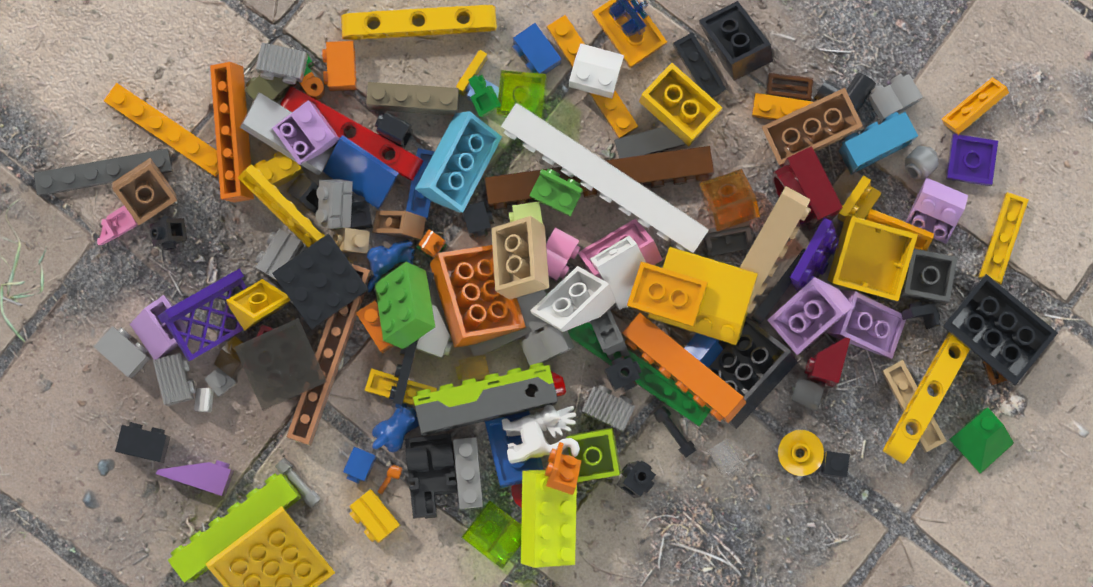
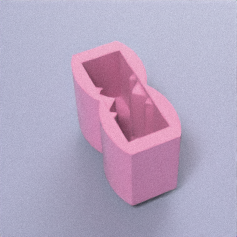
(560, 249)

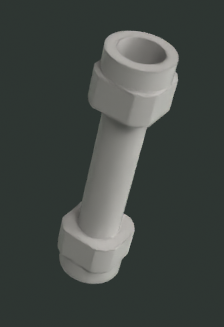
(285, 467)

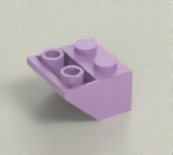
(306, 133)
(937, 209)
(153, 333)

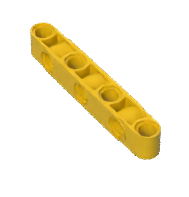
(400, 22)
(922, 405)

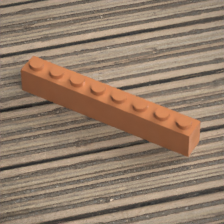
(329, 357)

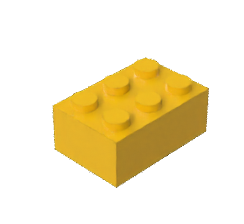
(680, 104)

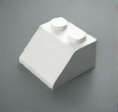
(596, 71)

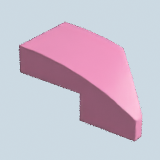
(116, 225)

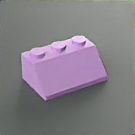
(810, 314)

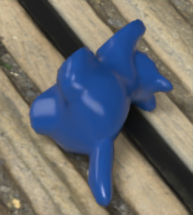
(384, 259)
(392, 431)

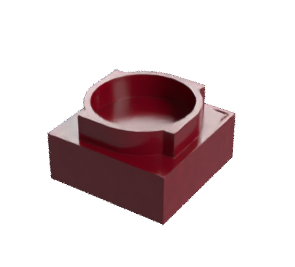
(807, 177)

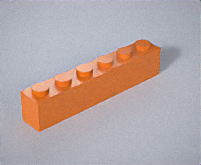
(231, 140)
(683, 368)

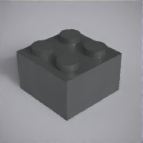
(929, 277)

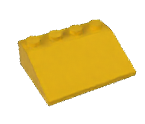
(725, 298)

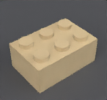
(520, 258)

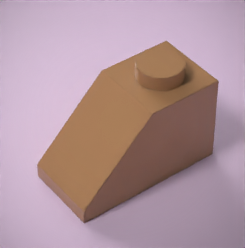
(399, 224)

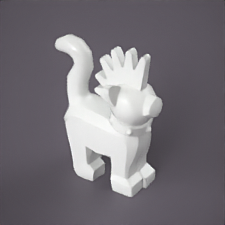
(532, 435)

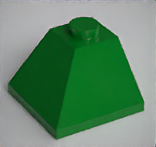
(982, 440)

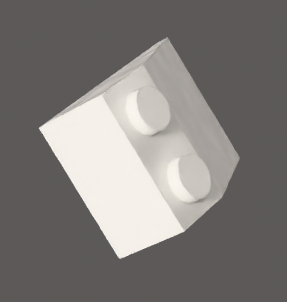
(575, 301)

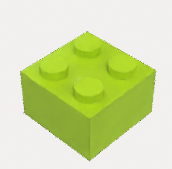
(597, 454)

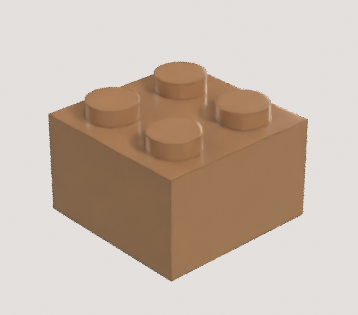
(144, 191)

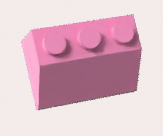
(636, 232)

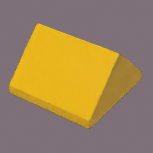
(256, 303)

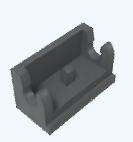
(728, 240)
(609, 335)

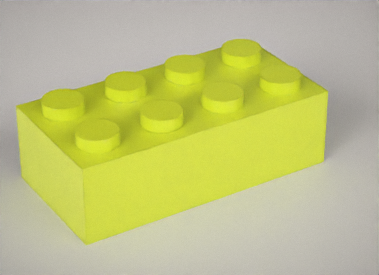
(547, 523)

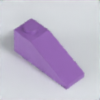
(205, 476)

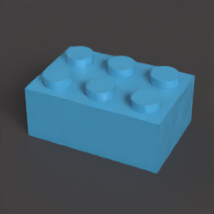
(877, 141)

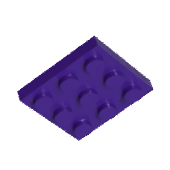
(816, 255)

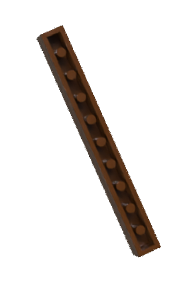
(645, 169)

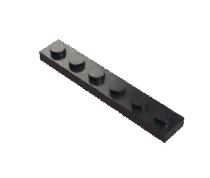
(402, 371)

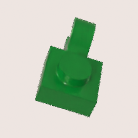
(485, 98)

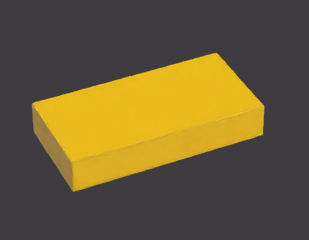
(472, 70)

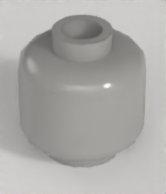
(921, 162)

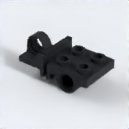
(431, 470)

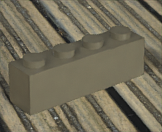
(412, 98)

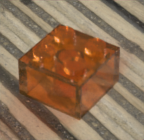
(729, 200)

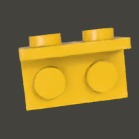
(860, 200)

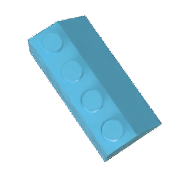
(459, 162)

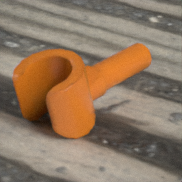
(393, 472)

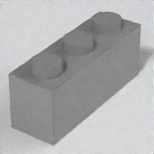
(468, 473)

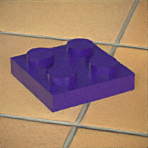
(972, 160)

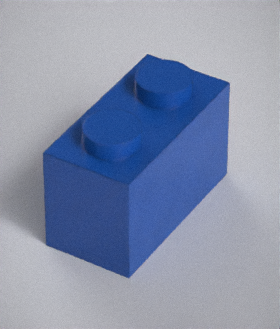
(536, 50)

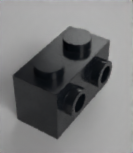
(143, 443)

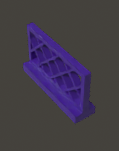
(197, 301)

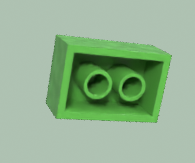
(404, 305)

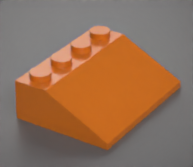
(470, 299)

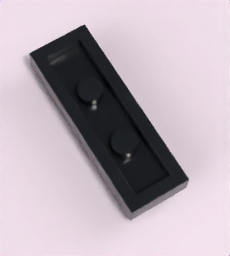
(699, 65)

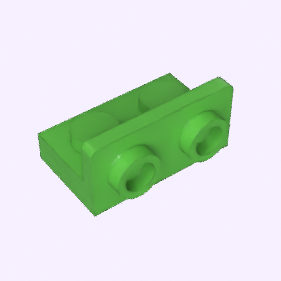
(556, 192)

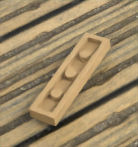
(903, 388)

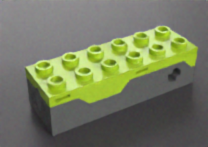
(487, 399)

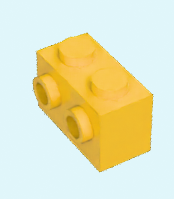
(279, 169)

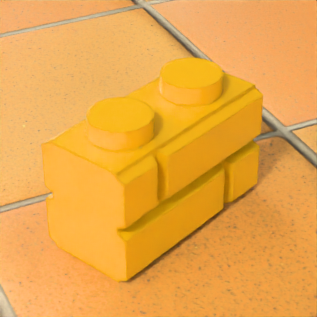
(374, 516)

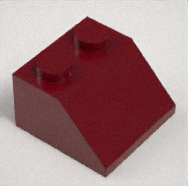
(828, 364)

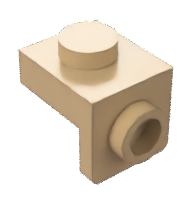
(352, 240)

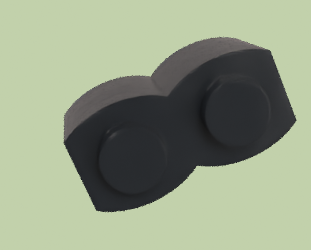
(394, 129)

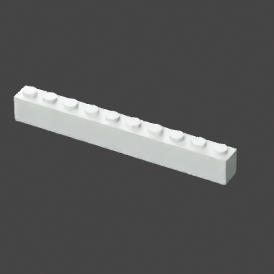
(605, 178)

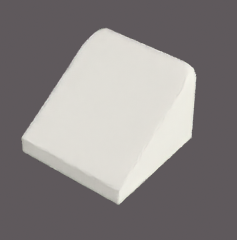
(204, 400)

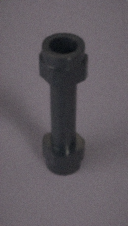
(662, 415)

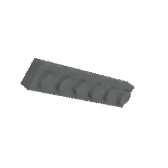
(97, 172)

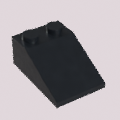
(737, 40)

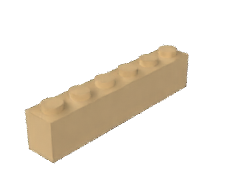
(773, 237)

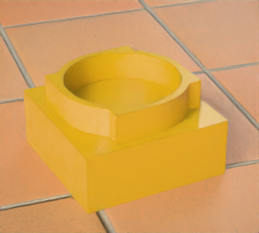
(872, 257)

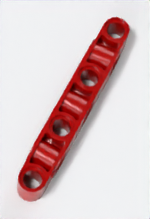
(404, 161)

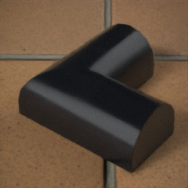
(858, 90)

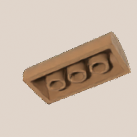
(813, 125)

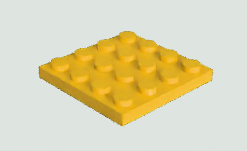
(271, 556)

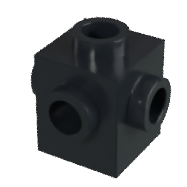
(168, 232)
(617, 380)
(636, 478)

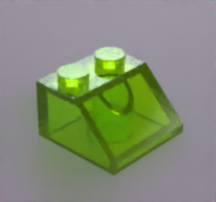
(522, 88)
(494, 534)

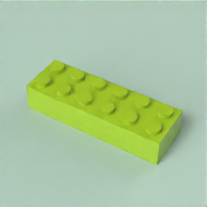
(191, 559)

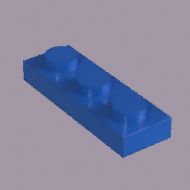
(417, 202)

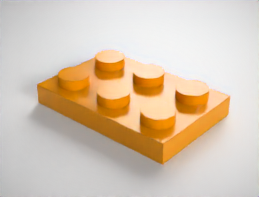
(634, 47)
(667, 294)

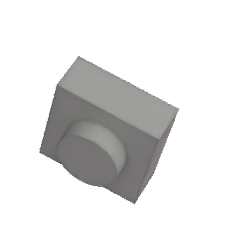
(220, 382)

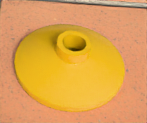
(812, 450)

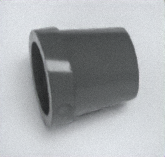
(809, 393)

